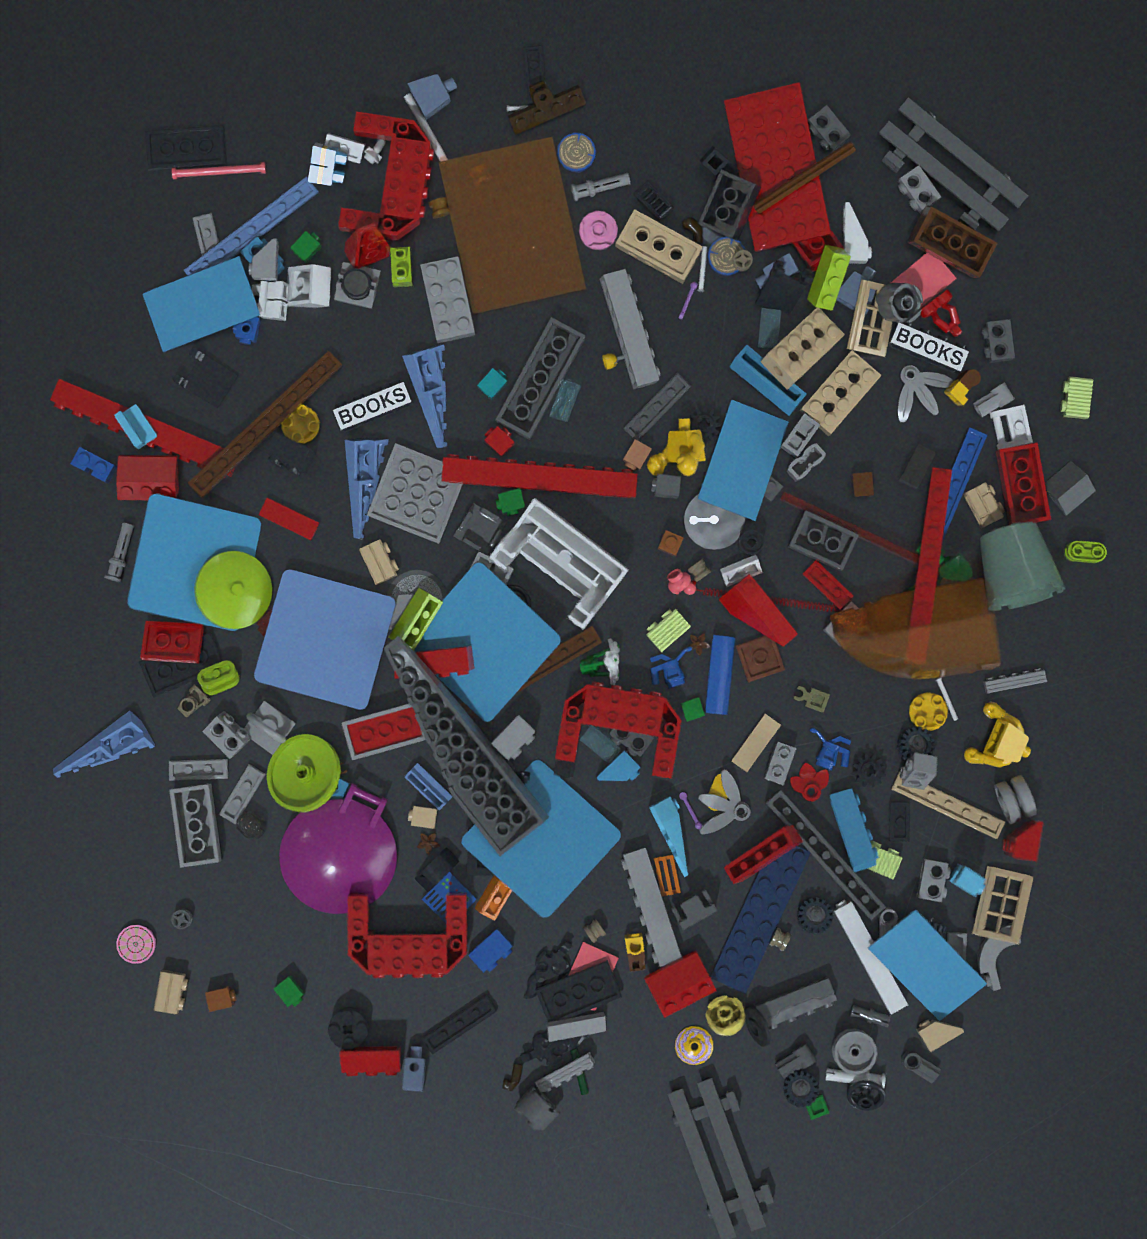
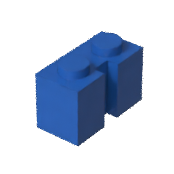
(101, 468)
(490, 950)

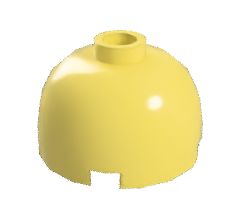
(725, 1015)

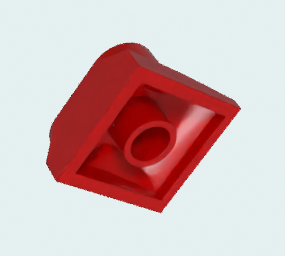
(812, 249)

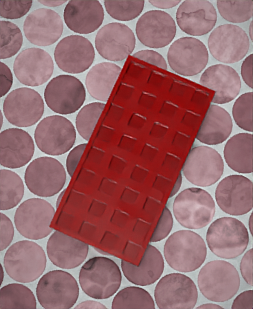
(770, 149)

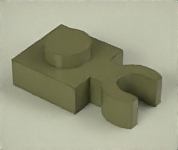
(815, 699)

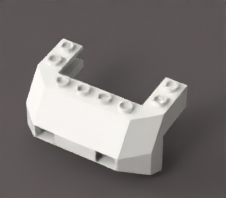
(565, 556)

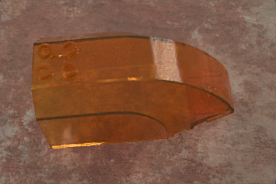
(956, 641)

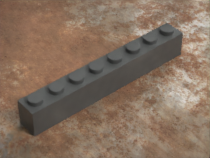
(826, 855)

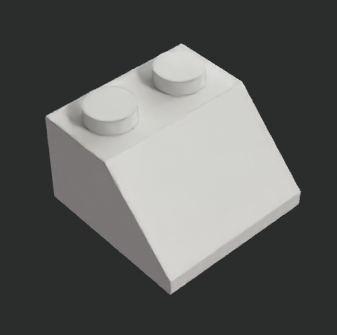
(309, 286)

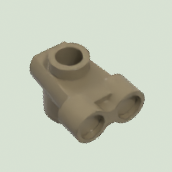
(196, 697)

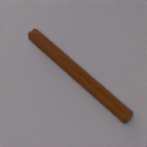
(804, 177)

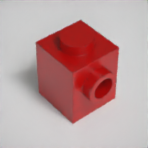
(499, 440)

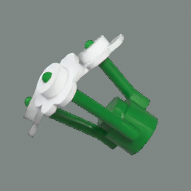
(591, 665)

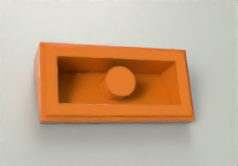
(493, 898)

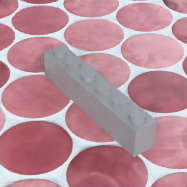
(629, 328)
(652, 907)

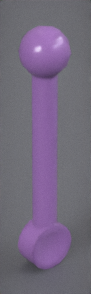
(693, 285)
(683, 796)

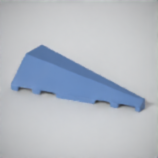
(427, 378)
(363, 463)
(119, 738)

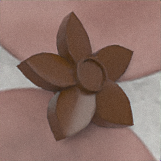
(698, 643)
(428, 842)

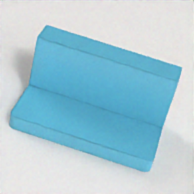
(136, 426)

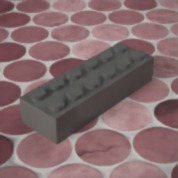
(540, 378)

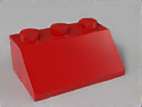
(146, 475)
(1024, 841)
(680, 984)
(371, 1060)

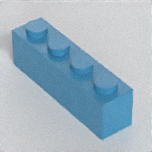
(751, 369)
(853, 830)

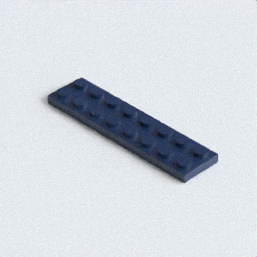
(758, 920)

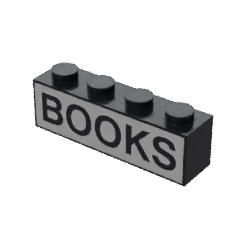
(928, 347)
(373, 406)

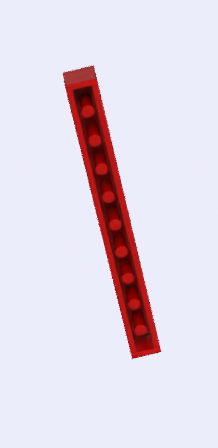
(103, 410)
(538, 477)
(931, 547)

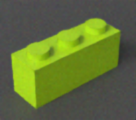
(829, 277)
(416, 618)

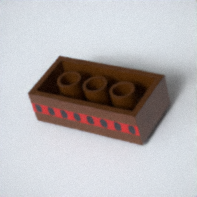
(952, 242)

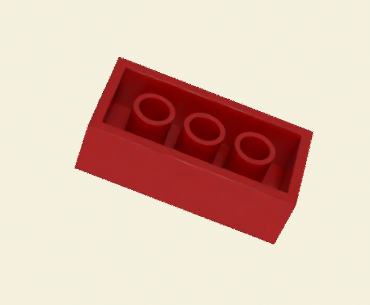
(1023, 484)

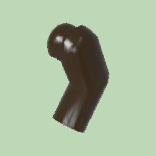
(693, 225)
(515, 1078)

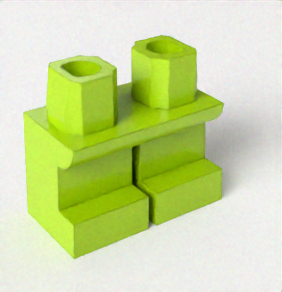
(401, 266)

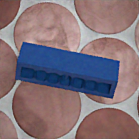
(720, 675)

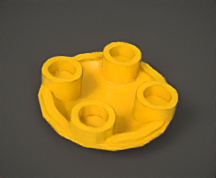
(301, 425)
(928, 711)

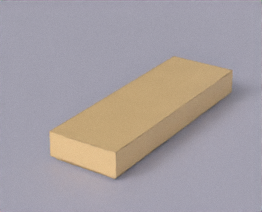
(756, 742)

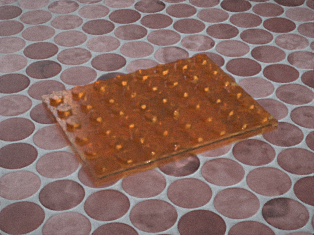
(512, 226)

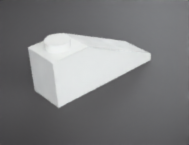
(854, 239)

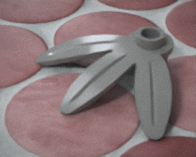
(923, 393)
(729, 807)

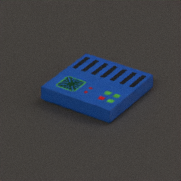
(437, 895)

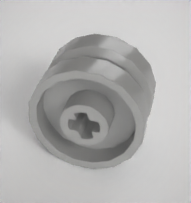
(1015, 799)
(864, 1045)

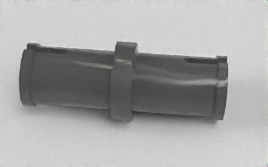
(870, 1016)

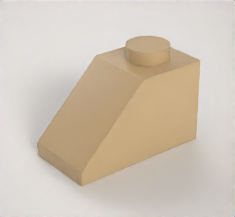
(937, 1033)

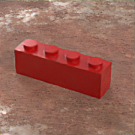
(447, 661)
(763, 854)

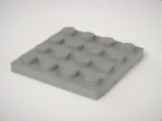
(413, 495)

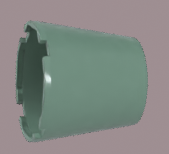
(1018, 567)

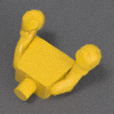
(682, 447)
(1005, 743)

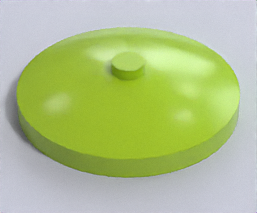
(233, 590)
(303, 773)

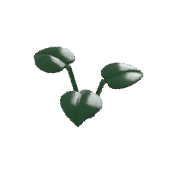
(953, 569)

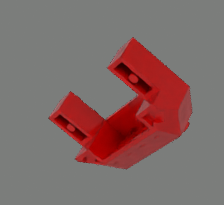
(404, 179)
(624, 712)
(407, 953)

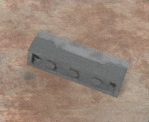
(796, 1002)

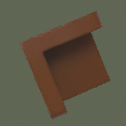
(862, 484)

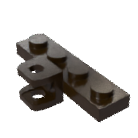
(545, 106)

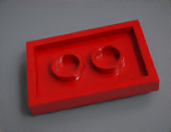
(172, 642)

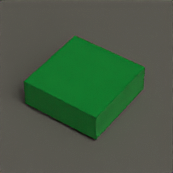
(692, 709)
(817, 1108)

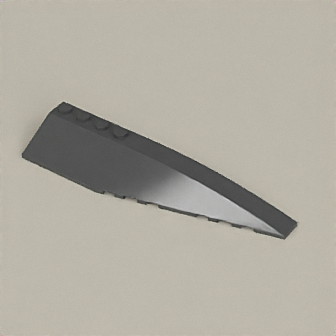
(468, 760)

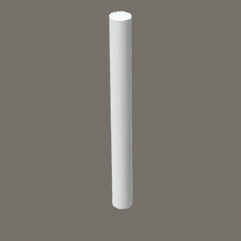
(425, 127)

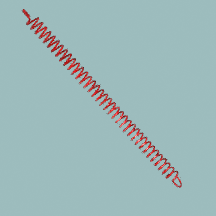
(780, 601)

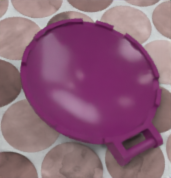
(338, 852)

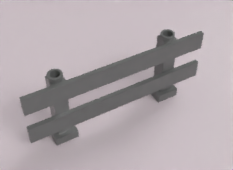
(907, 146)
(747, 1197)

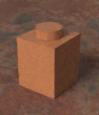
(636, 455)

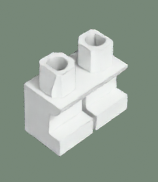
(272, 299)

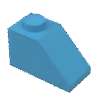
(620, 769)

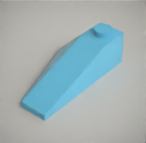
(668, 820)

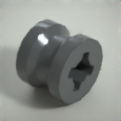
(176, 921)

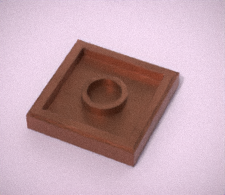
(759, 658)

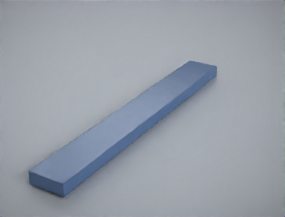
(256, 226)

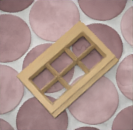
(857, 324)
(1020, 910)

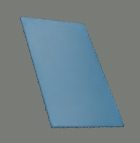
(201, 304)
(743, 460)
(927, 965)

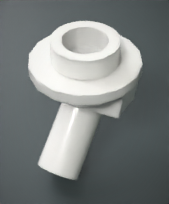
(372, 155)

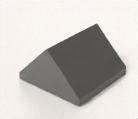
(1069, 487)

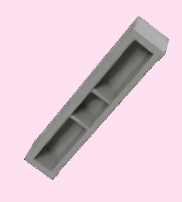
(1015, 681)
(565, 1073)

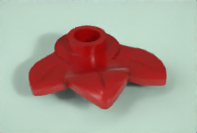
(810, 779)

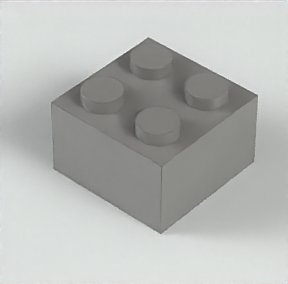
(514, 737)

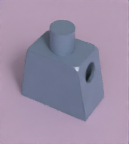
(431, 94)
(790, 267)
(849, 290)
(414, 1080)

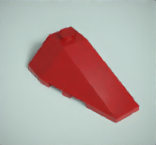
(755, 608)

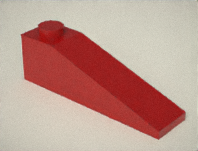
(366, 246)

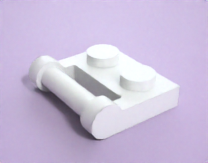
(1017, 426)

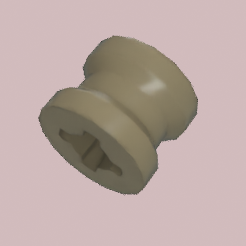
(743, 257)
(699, 570)
(594, 930)
(780, 939)

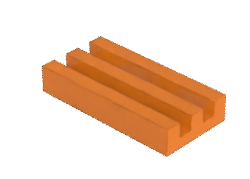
(670, 891)

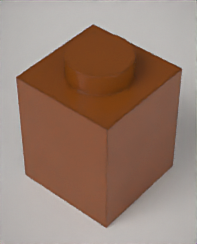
(670, 543)
(220, 998)

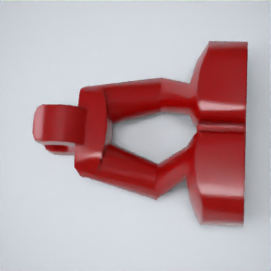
(941, 301)

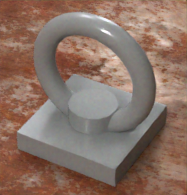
(268, 727)

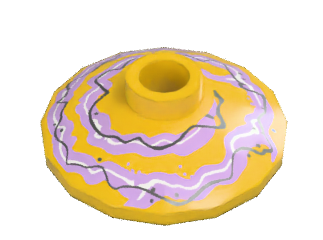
(691, 1035)

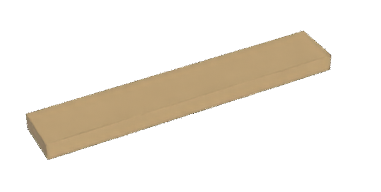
(952, 807)

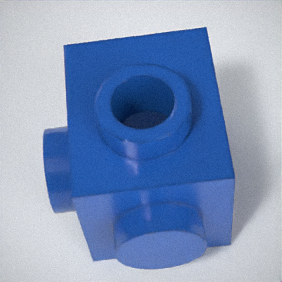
(247, 331)

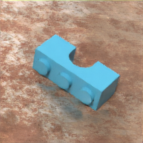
(967, 880)

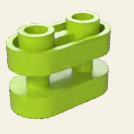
(1085, 551)
(218, 677)

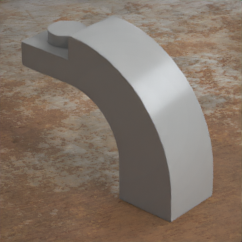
(987, 957)

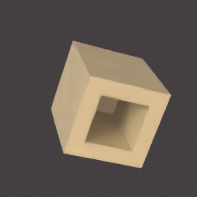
(423, 816)

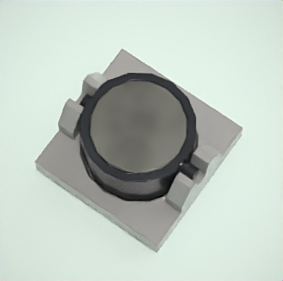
(357, 285)

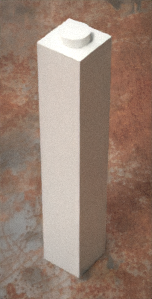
(874, 967)

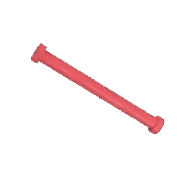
(219, 170)

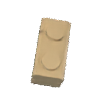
(984, 505)
(378, 561)
(170, 992)

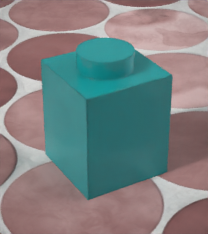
(493, 383)

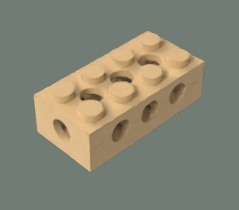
(658, 233)
(802, 348)
(839, 379)

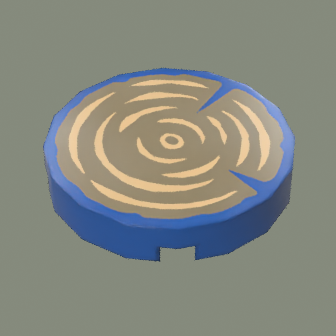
(576, 152)
(722, 254)

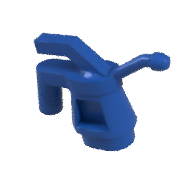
(672, 672)
(828, 754)

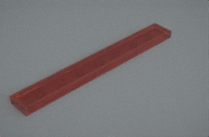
(863, 534)

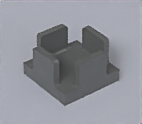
(479, 529)
(694, 909)

